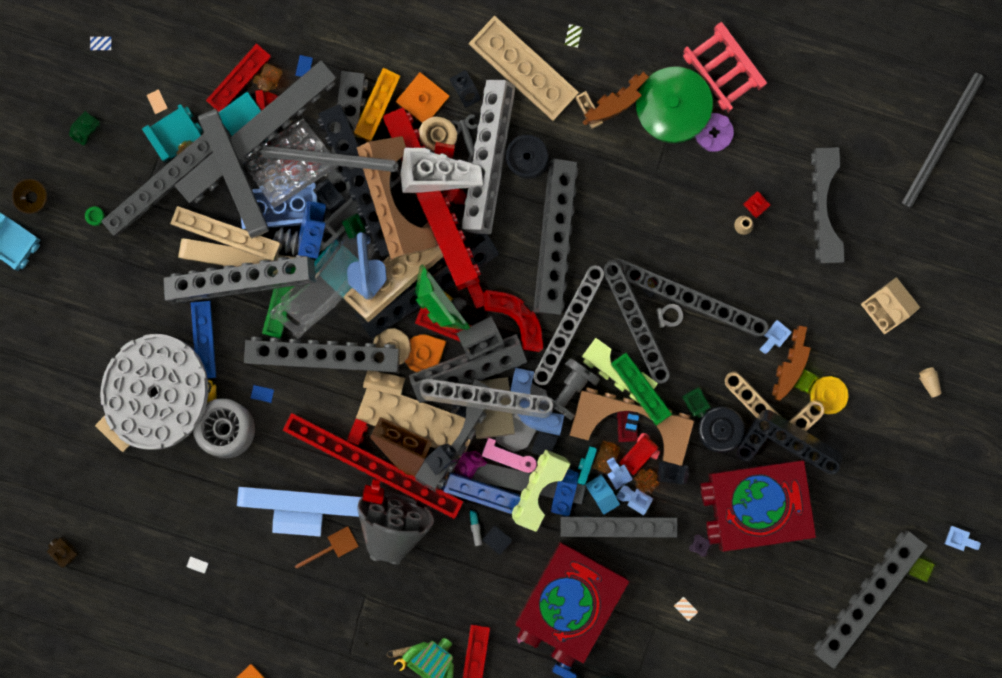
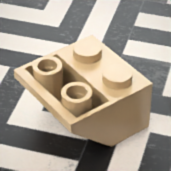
(890, 305)

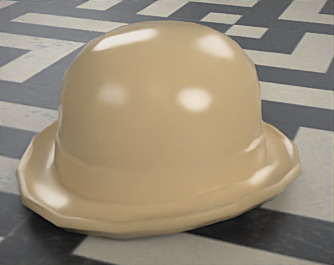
(437, 130)

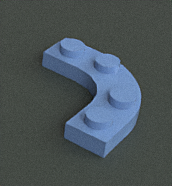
(522, 384)

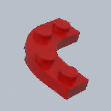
(514, 307)

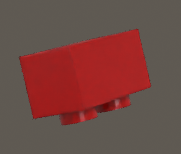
(477, 295)
(357, 432)

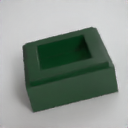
(353, 225)

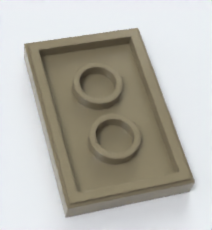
(496, 422)

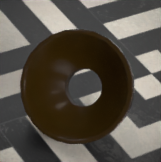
(20, 193)

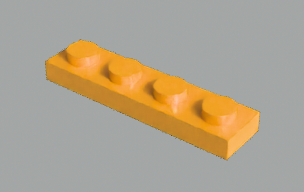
(376, 105)

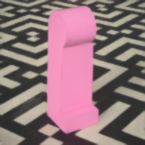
(525, 463)

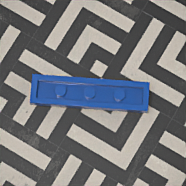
(203, 335)
(481, 493)

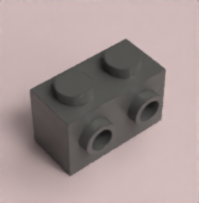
(480, 338)

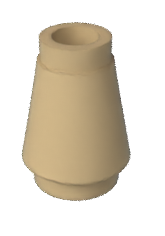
(739, 226)
(930, 380)

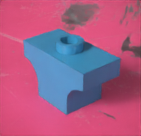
(602, 494)

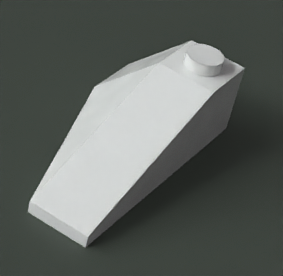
(433, 172)

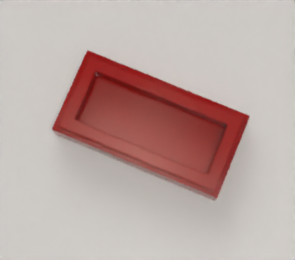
(639, 454)

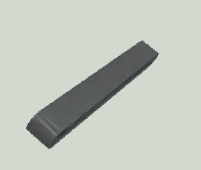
(698, 297)

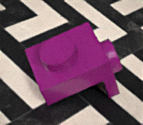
(469, 464)

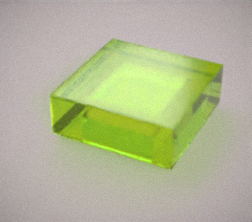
(921, 569)

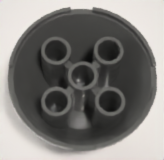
(393, 526)

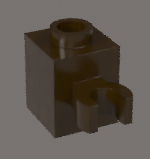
(62, 552)

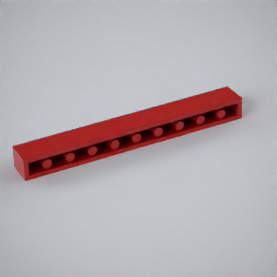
(436, 210)
(371, 465)

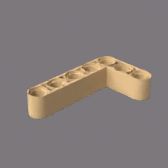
(757, 398)

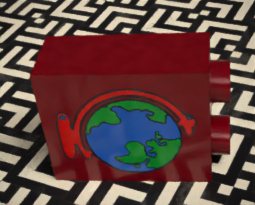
(759, 506)
(570, 605)

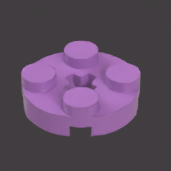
(722, 140)

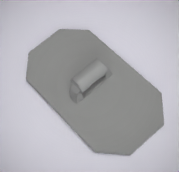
(523, 433)

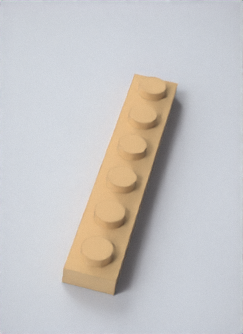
(225, 234)

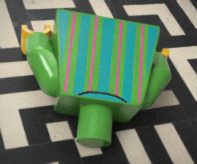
(429, 659)

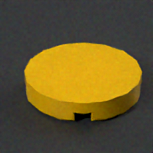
(830, 393)

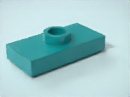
(585, 465)

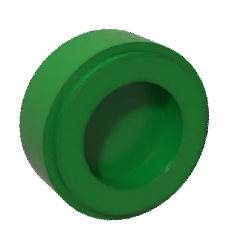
(94, 216)

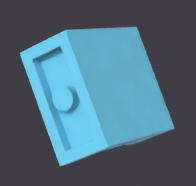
(16, 243)

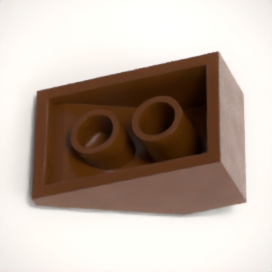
(401, 446)

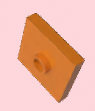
(422, 98)

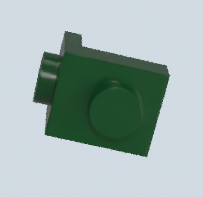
(83, 128)
(696, 402)

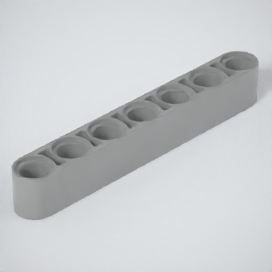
(571, 316)
(494, 404)

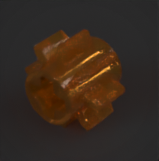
(646, 481)

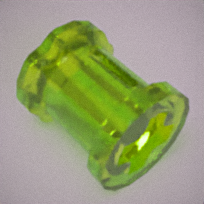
(806, 381)

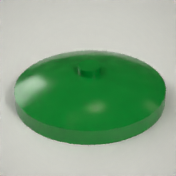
(674, 105)

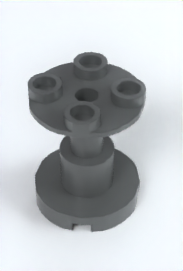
(575, 382)

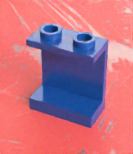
(311, 229)

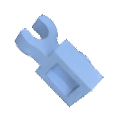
(776, 335)
(619, 475)
(637, 500)
(959, 539)

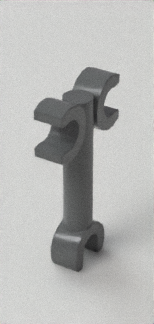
(464, 126)

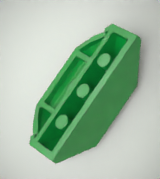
(437, 302)

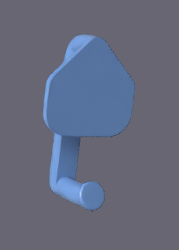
(366, 275)

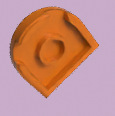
(425, 352)

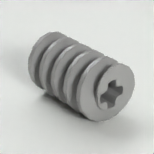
(287, 240)

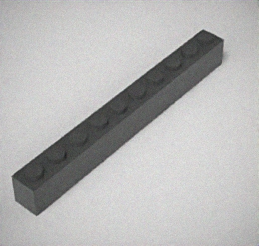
(260, 129)

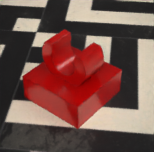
(756, 204)
(374, 492)

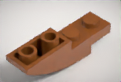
(615, 104)
(790, 372)

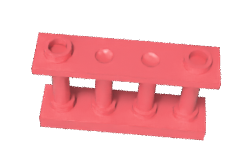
(732, 49)

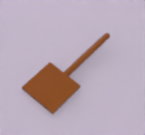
(341, 542)

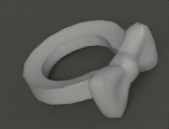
(662, 323)

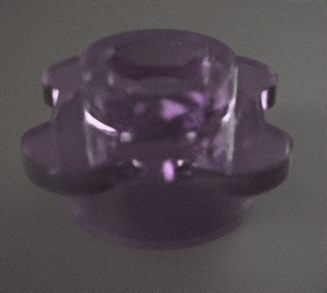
(695, 546)

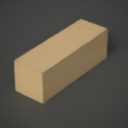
(586, 104)

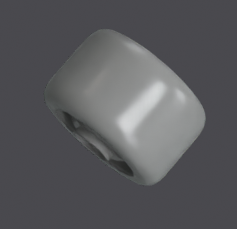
(210, 429)

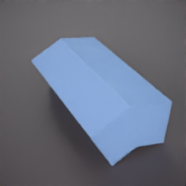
(297, 523)

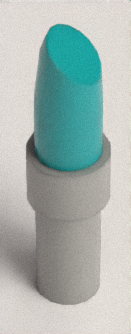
(475, 528)

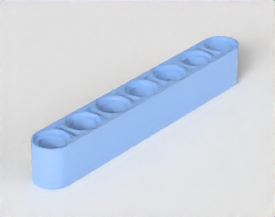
(298, 501)

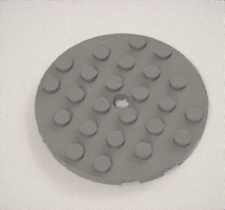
(127, 388)

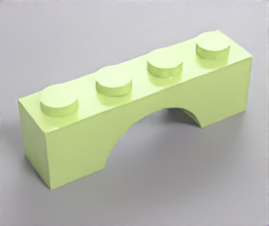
(599, 356)
(550, 469)

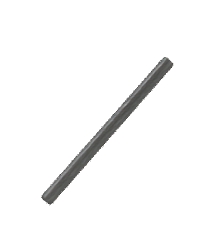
(942, 140)
(329, 158)

